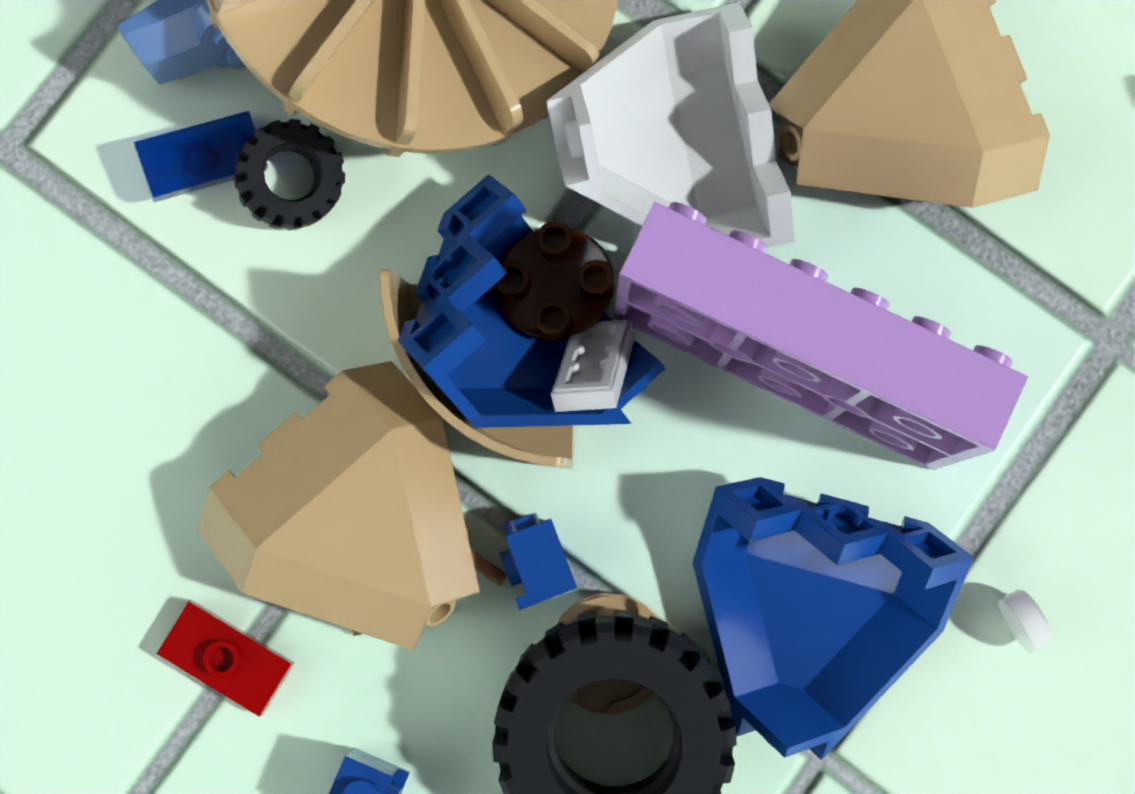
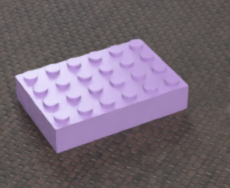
(814, 340)

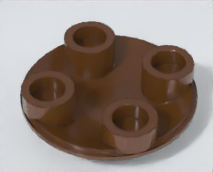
(555, 282)

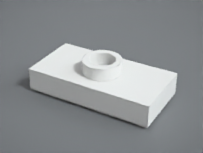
(594, 367)

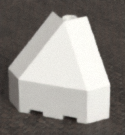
(679, 123)

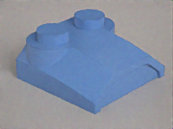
(177, 39)

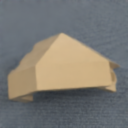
(914, 107)
(350, 512)

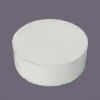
(1025, 620)

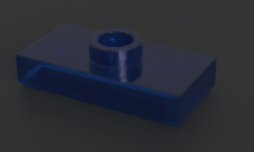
(193, 156)

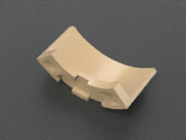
(534, 444)

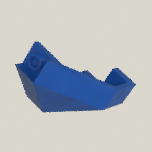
(469, 344)
(817, 607)

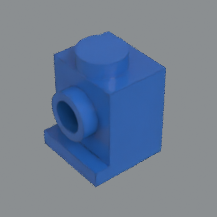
(535, 560)
(368, 775)

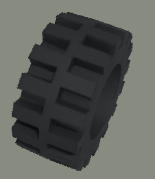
(310, 144)

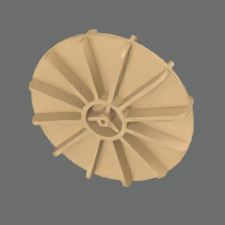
(417, 69)

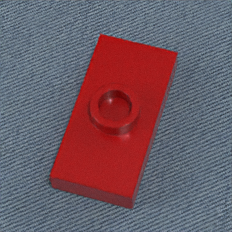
(225, 658)

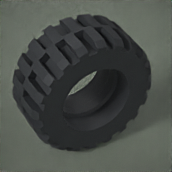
(623, 650)

